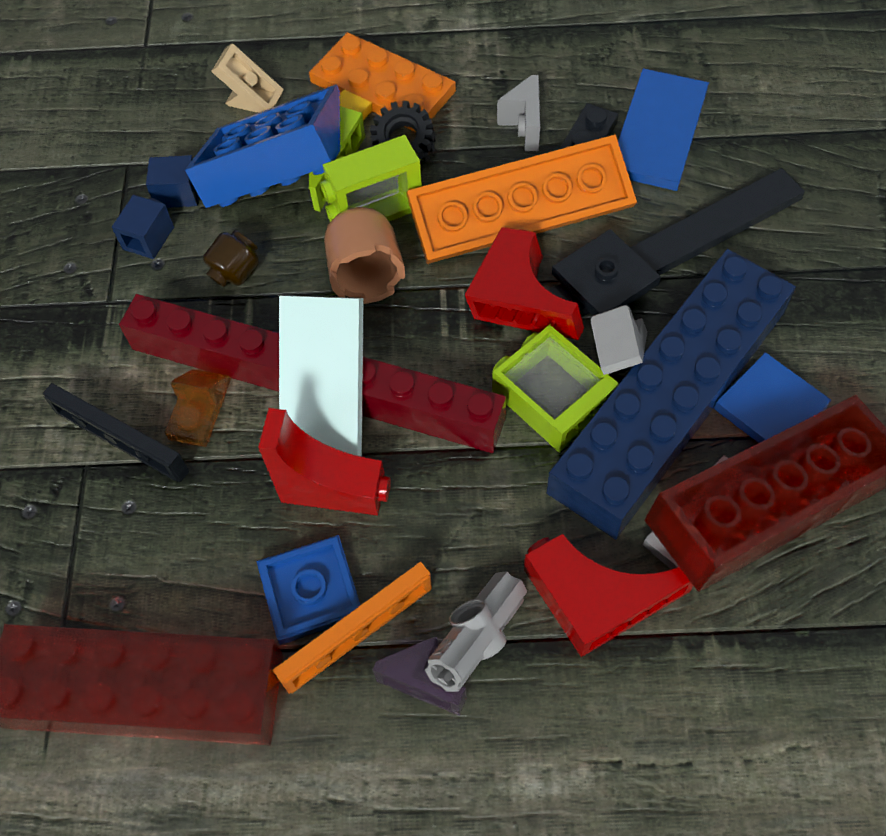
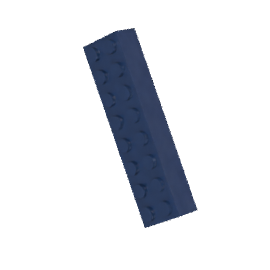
(669, 394)

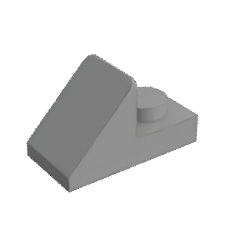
(522, 108)
(618, 339)

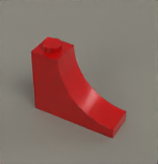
(510, 294)
(317, 474)
(592, 599)

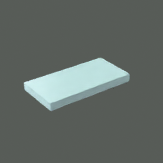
(323, 368)

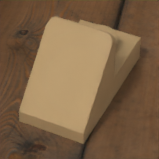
(250, 84)

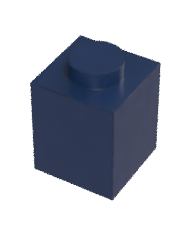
(170, 182)
(143, 226)

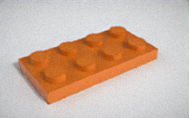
(381, 76)

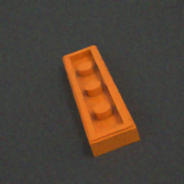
(354, 628)

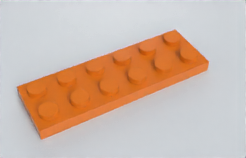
(522, 194)

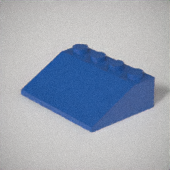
(268, 149)

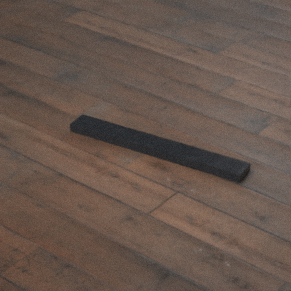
(711, 225)

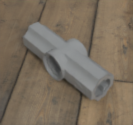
(476, 631)

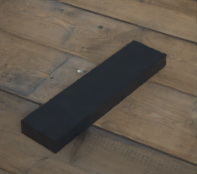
(116, 433)

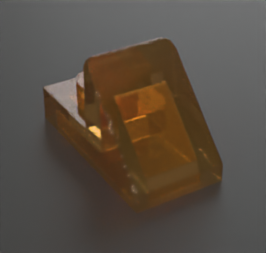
(197, 406)

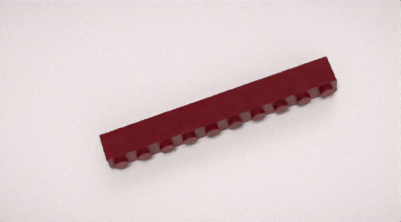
(252, 356)

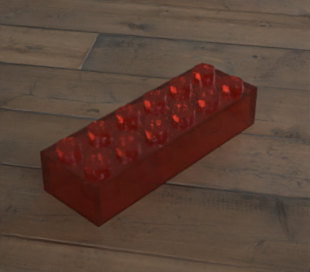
(771, 492)
(138, 684)

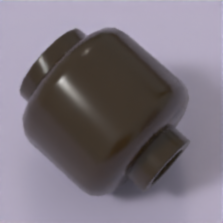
(231, 258)

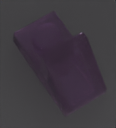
(407, 674)

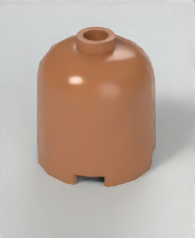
(363, 255)

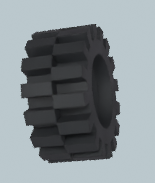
(405, 117)

